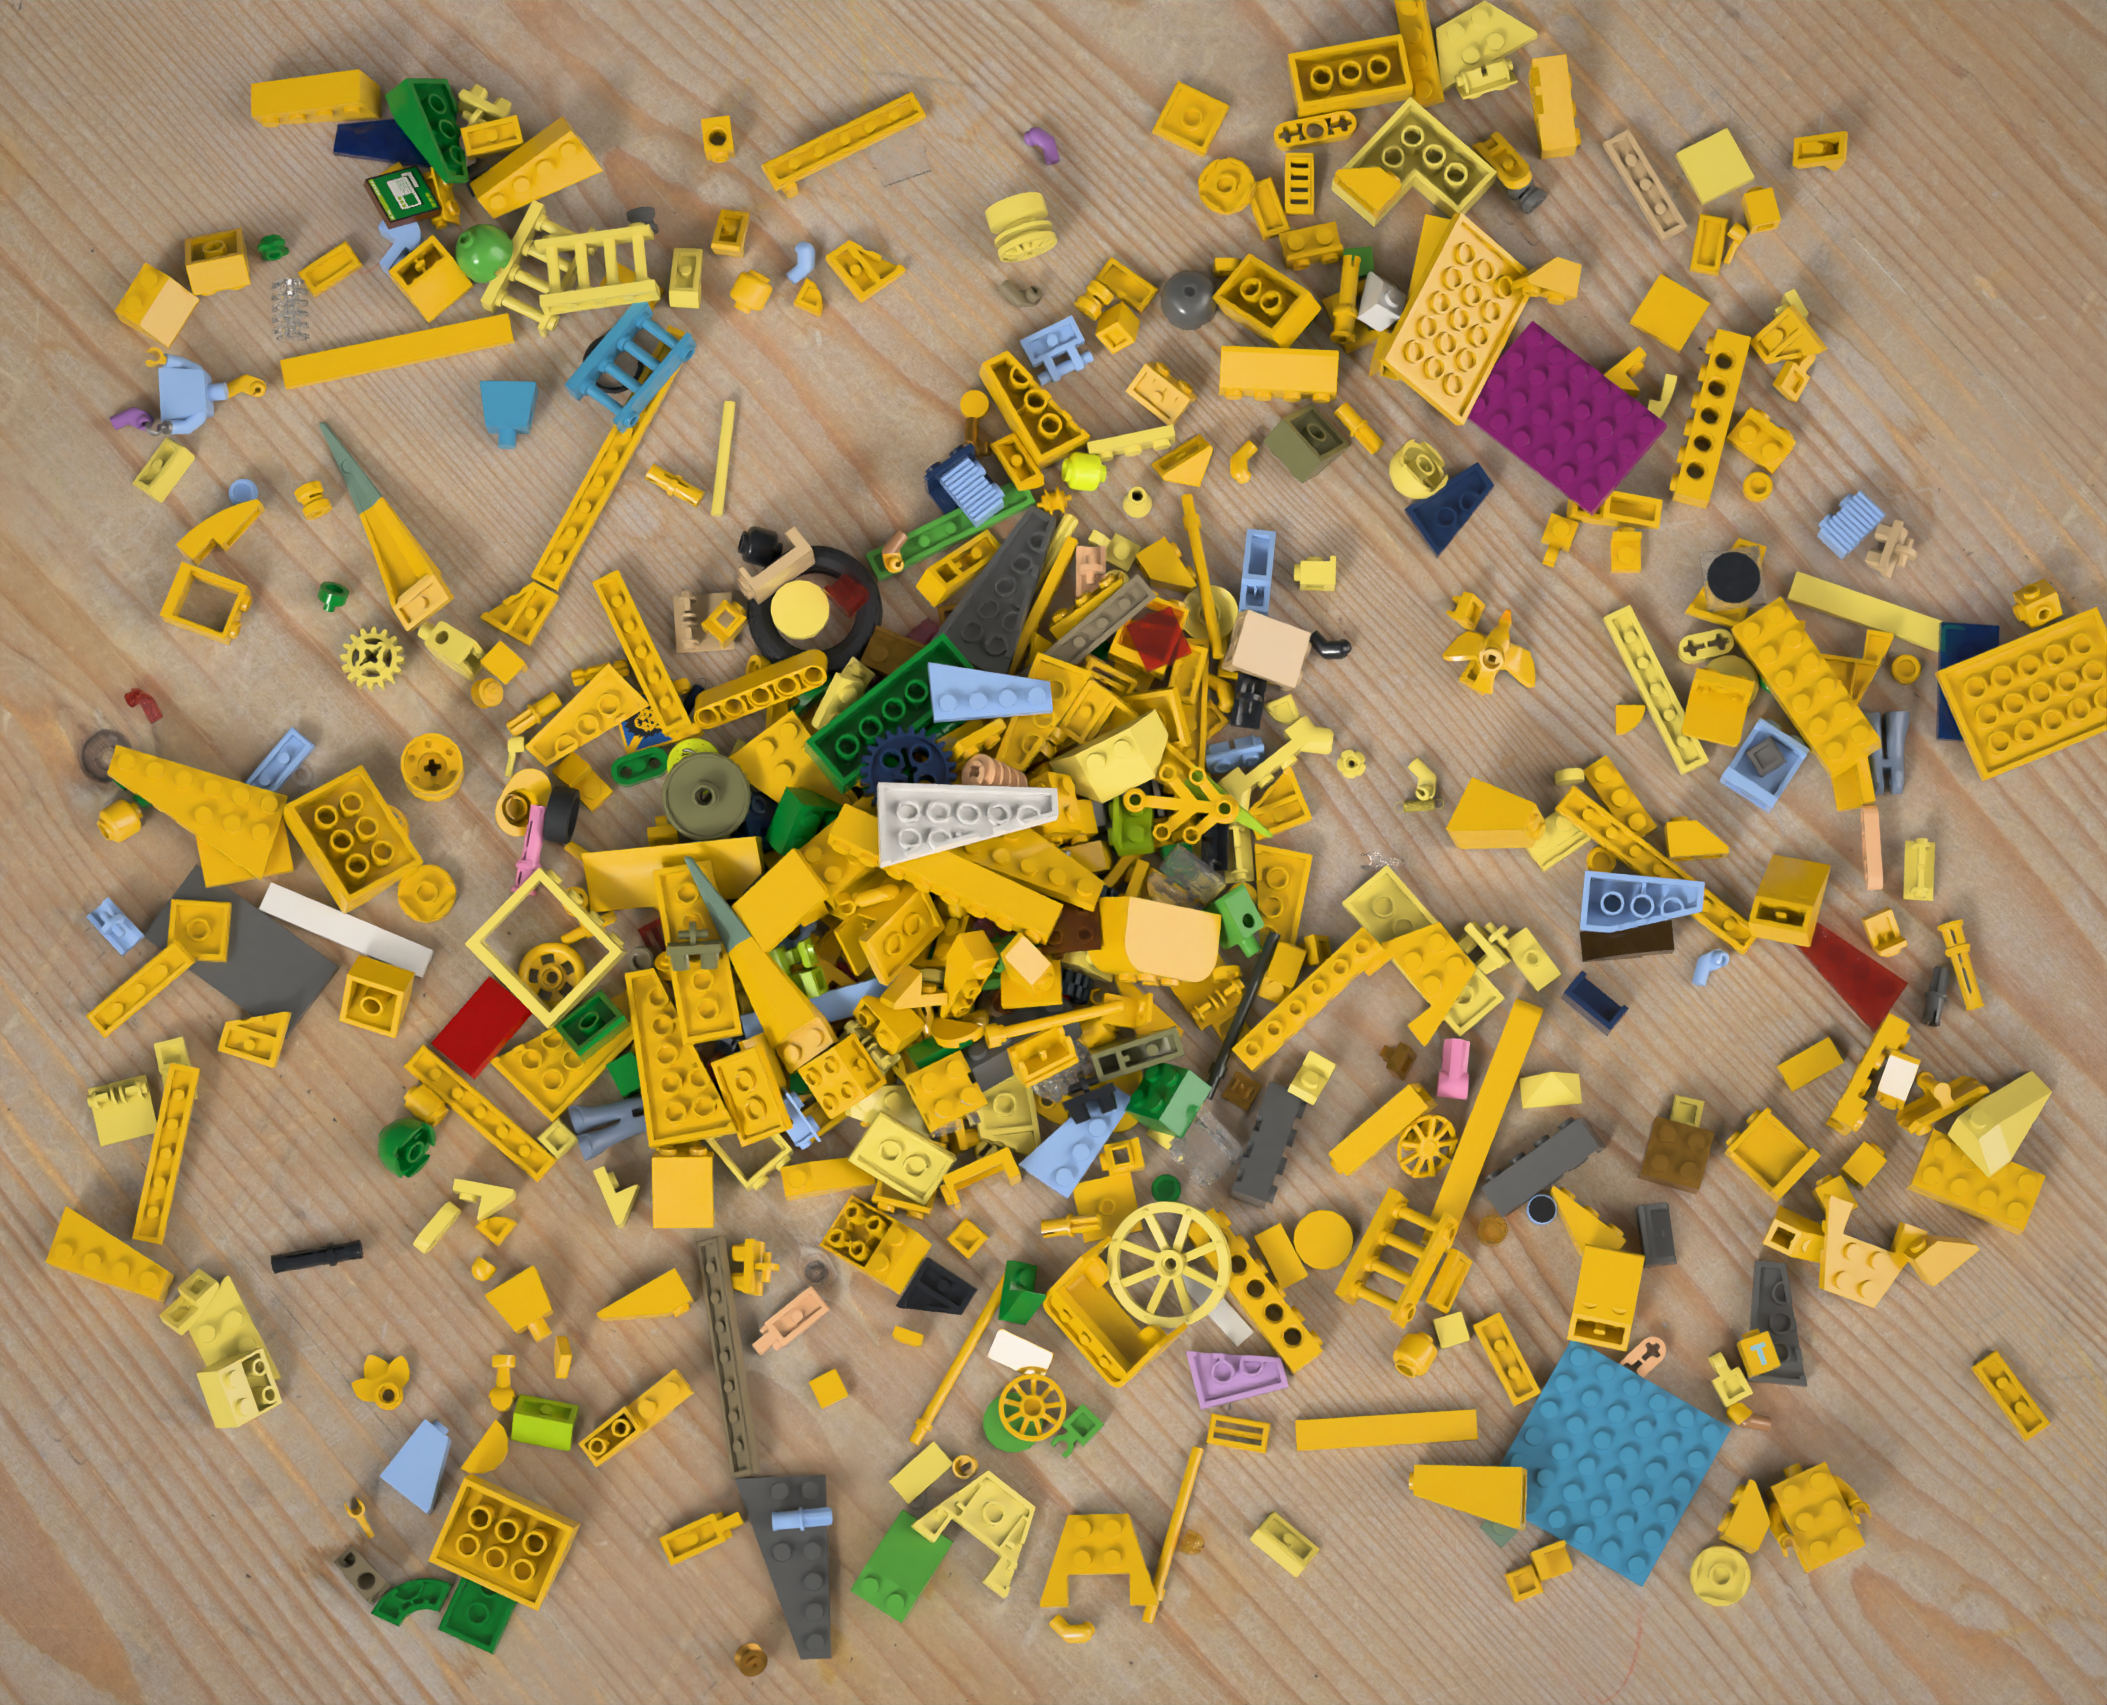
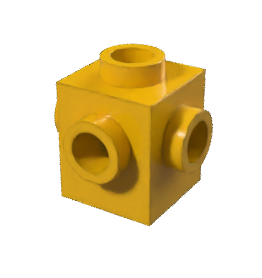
(2036, 604)

